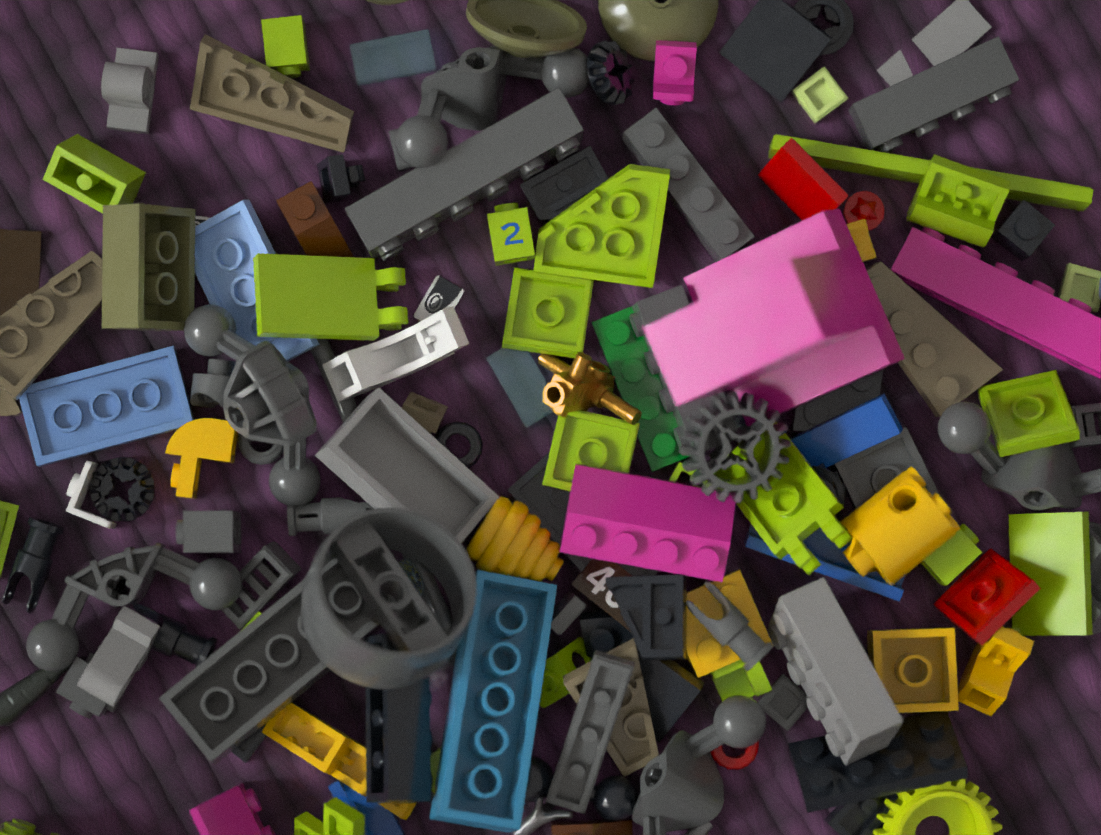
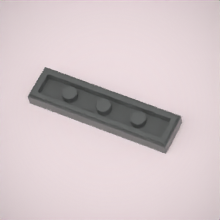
(590, 731)

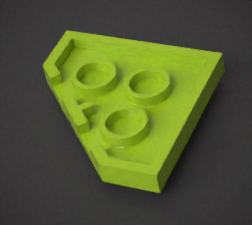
(609, 231)

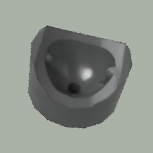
(211, 384)

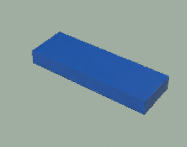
(849, 433)

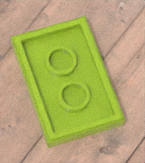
(1057, 557)

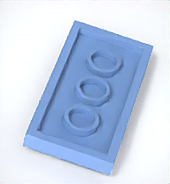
(106, 406)

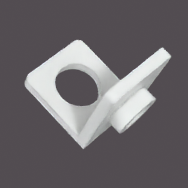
(77, 491)

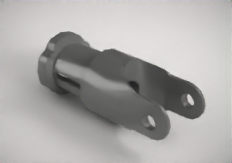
(330, 514)
(732, 630)

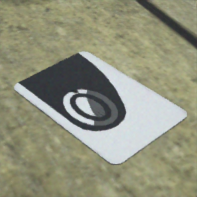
(439, 296)

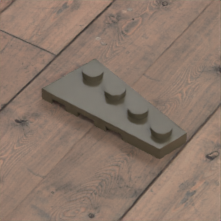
(260, 97)
(46, 321)
(936, 354)

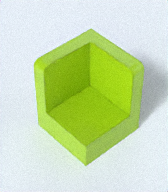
(735, 680)

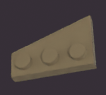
(633, 735)

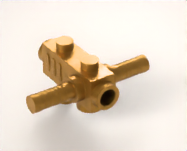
(583, 387)

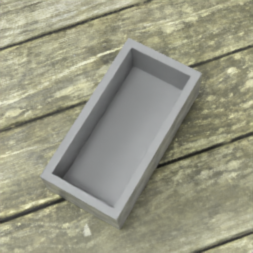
(404, 467)
(833, 672)

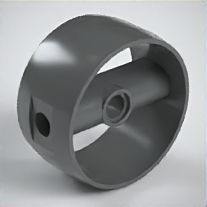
(364, 554)

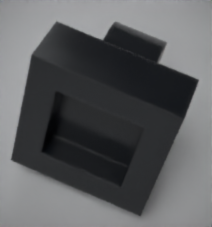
(337, 178)

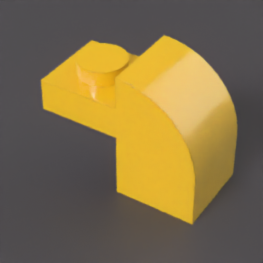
(196, 441)
(992, 670)

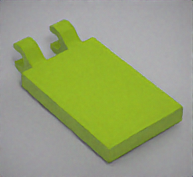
(324, 297)
(792, 508)

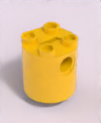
(898, 528)

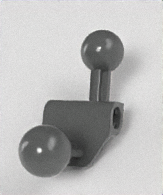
(472, 93)
(262, 400)
(1035, 477)
(54, 642)
(683, 783)

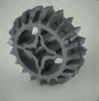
(750, 437)

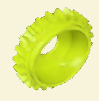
(952, 801)

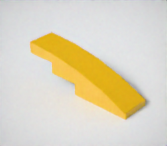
(326, 750)

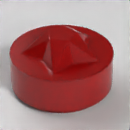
(864, 206)

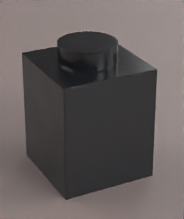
(1022, 230)

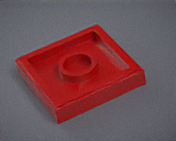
(801, 182)
(986, 596)

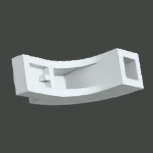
(396, 355)

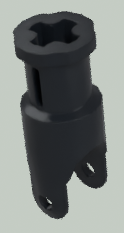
(33, 560)
(176, 640)

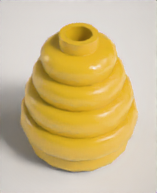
(514, 543)

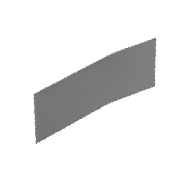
(940, 40)

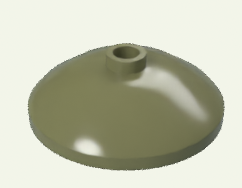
(641, 22)
(527, 26)

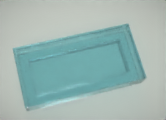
(393, 57)
(521, 382)

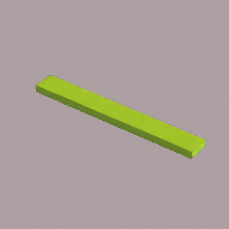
(913, 169)

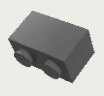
(209, 532)

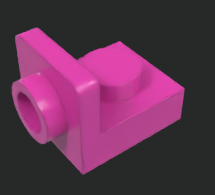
(674, 72)

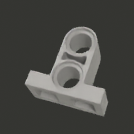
(129, 89)
(119, 656)

